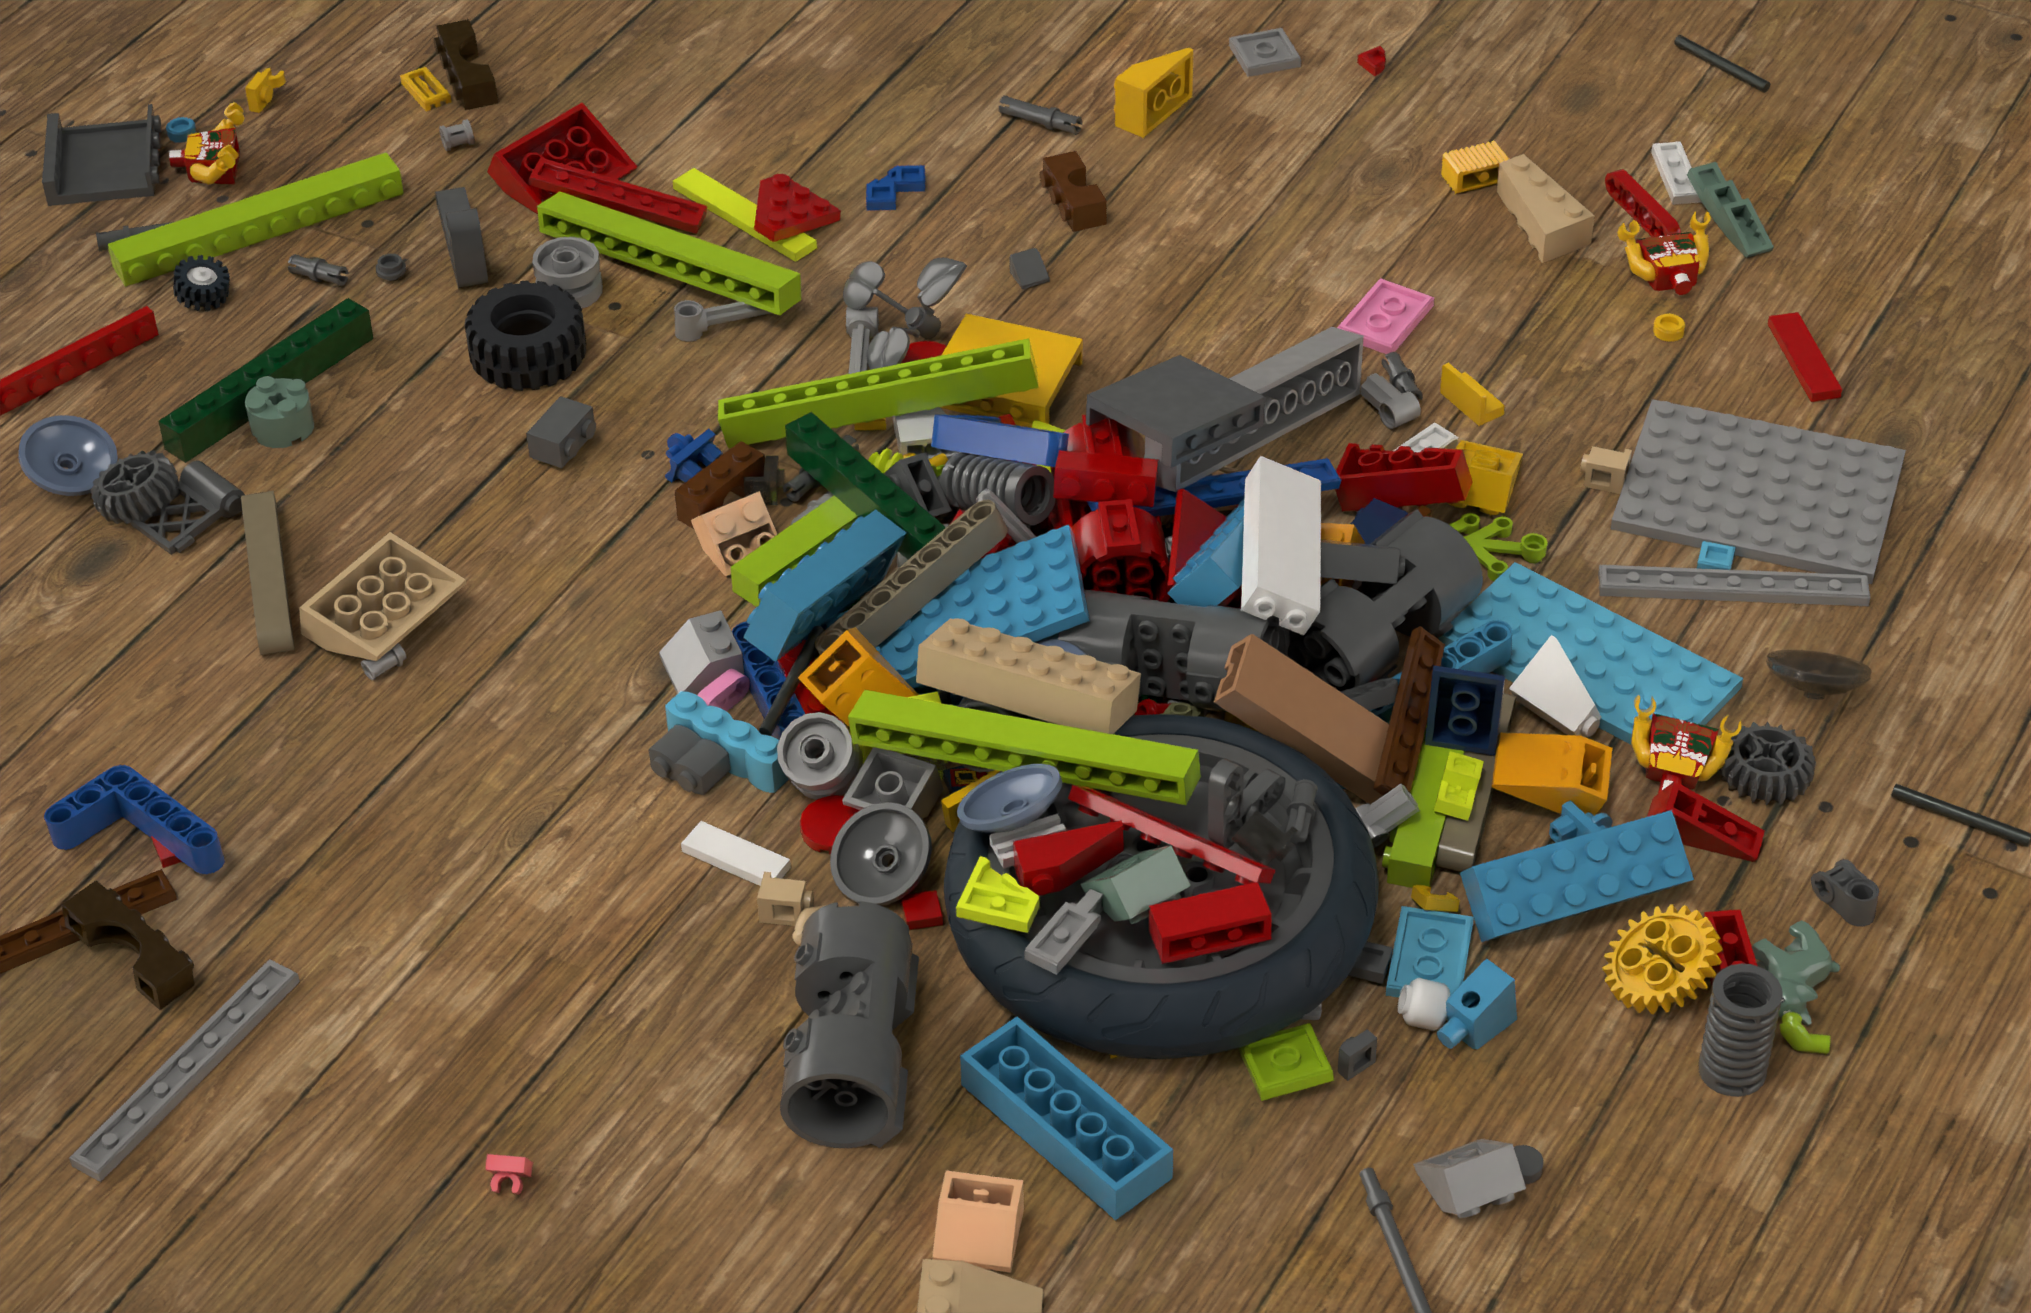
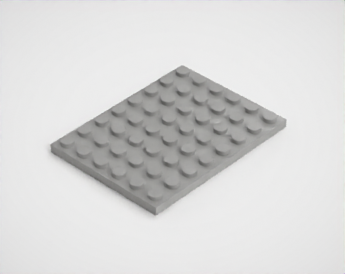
(1759, 488)

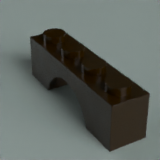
(470, 81)
(101, 918)

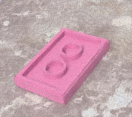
(1387, 315)

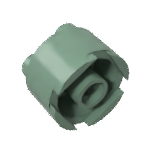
(279, 411)

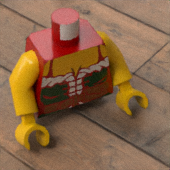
(213, 154)
(1668, 260)
(1678, 748)

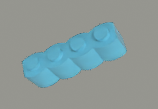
(749, 752)

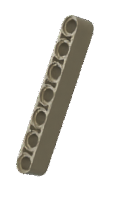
(267, 573)
(921, 576)
(1461, 837)

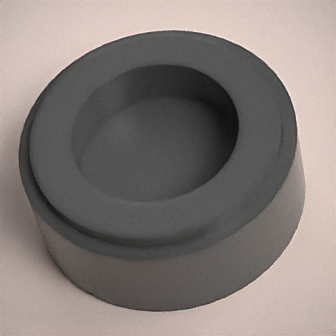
(1530, 1163)

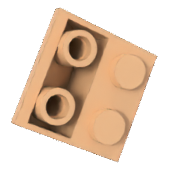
(734, 530)
(978, 1220)

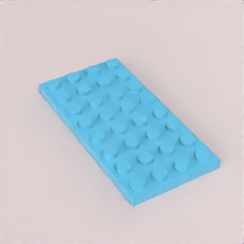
(1606, 650)

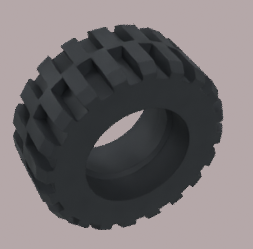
(525, 335)

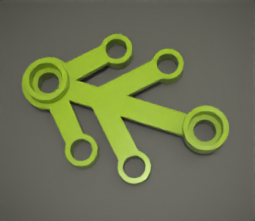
(1532, 546)

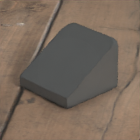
(1028, 268)

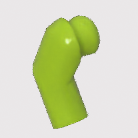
(1799, 1037)

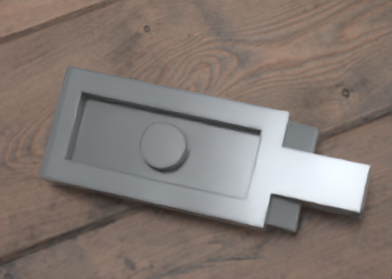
(1065, 933)

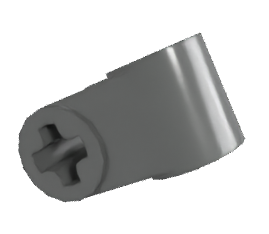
(1849, 892)

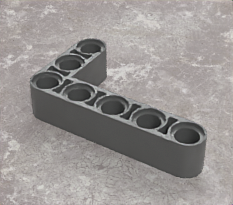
(462, 237)

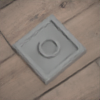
(1264, 52)

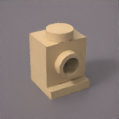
(1605, 469)
(782, 900)

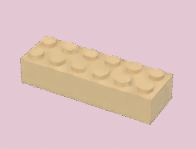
(1028, 677)

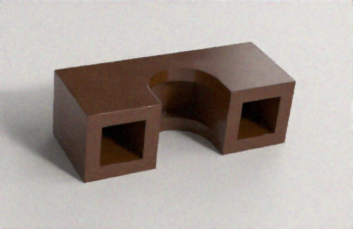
(1066, 181)
(712, 484)

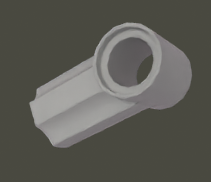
(1393, 406)
(1387, 813)

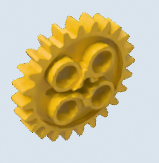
(1650, 980)

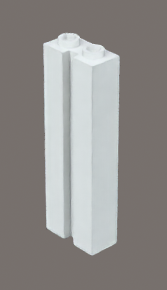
(1282, 545)

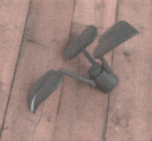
(934, 282)

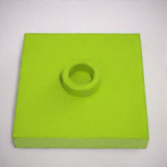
(1286, 1062)

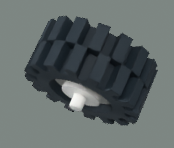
(201, 283)

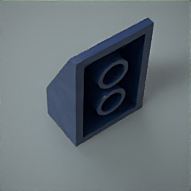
(1464, 710)

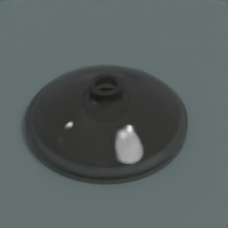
(1818, 672)

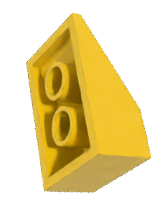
(1152, 91)
(1492, 475)

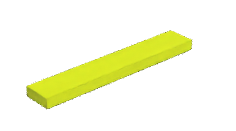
(737, 211)

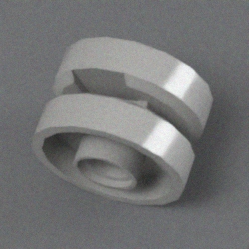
(571, 265)
(819, 755)

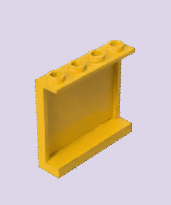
(1053, 357)

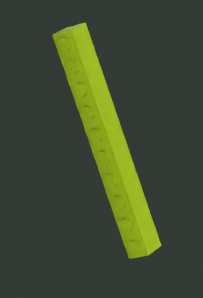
(256, 218)
(672, 253)
(881, 392)
(1008, 742)

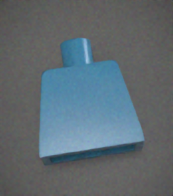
(1480, 1007)

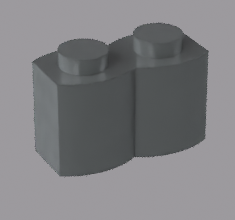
(689, 760)

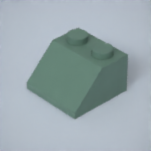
(1139, 882)

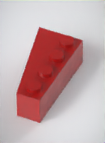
(1401, 476)

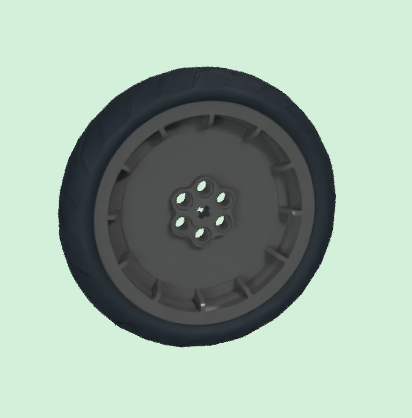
(1116, 989)

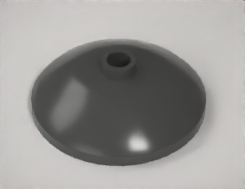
(869, 843)

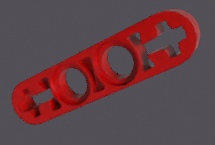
(1640, 204)

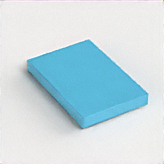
(1429, 948)

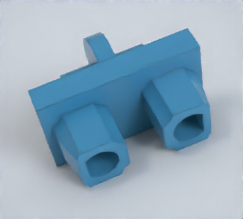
(1577, 823)

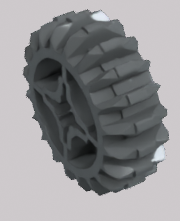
(134, 487)
(1766, 770)

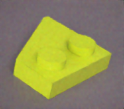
(997, 899)

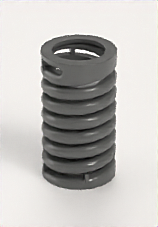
(1020, 486)
(1740, 1029)

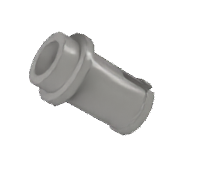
(390, 659)

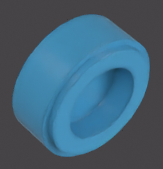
(180, 129)

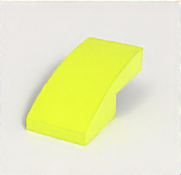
(1458, 785)

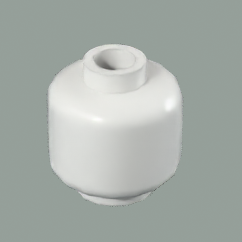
(1424, 1004)

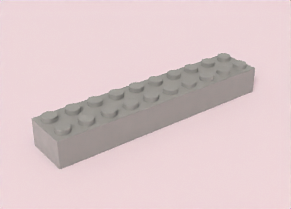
(1296, 389)

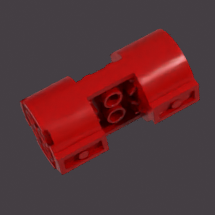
(1117, 544)

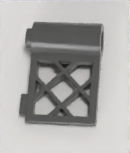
(203, 491)

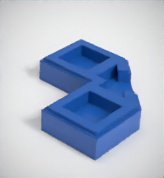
(882, 192)

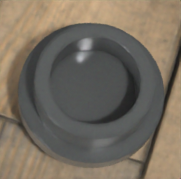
(390, 267)

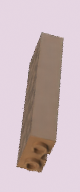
(1303, 713)

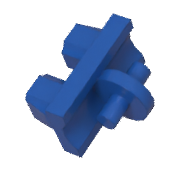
(686, 452)

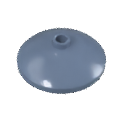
(62, 444)
(1010, 799)

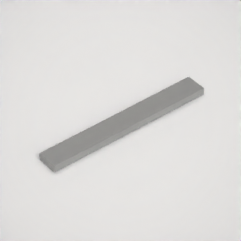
(1733, 585)
(183, 1071)

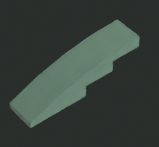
(1731, 213)

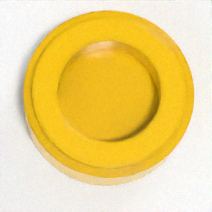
(1669, 327)

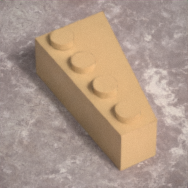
(1543, 209)

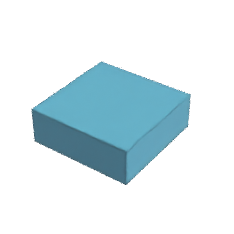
(1715, 556)

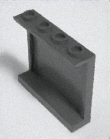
(101, 160)
(1180, 408)

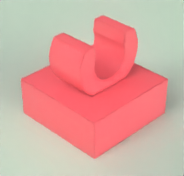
(508, 1167)

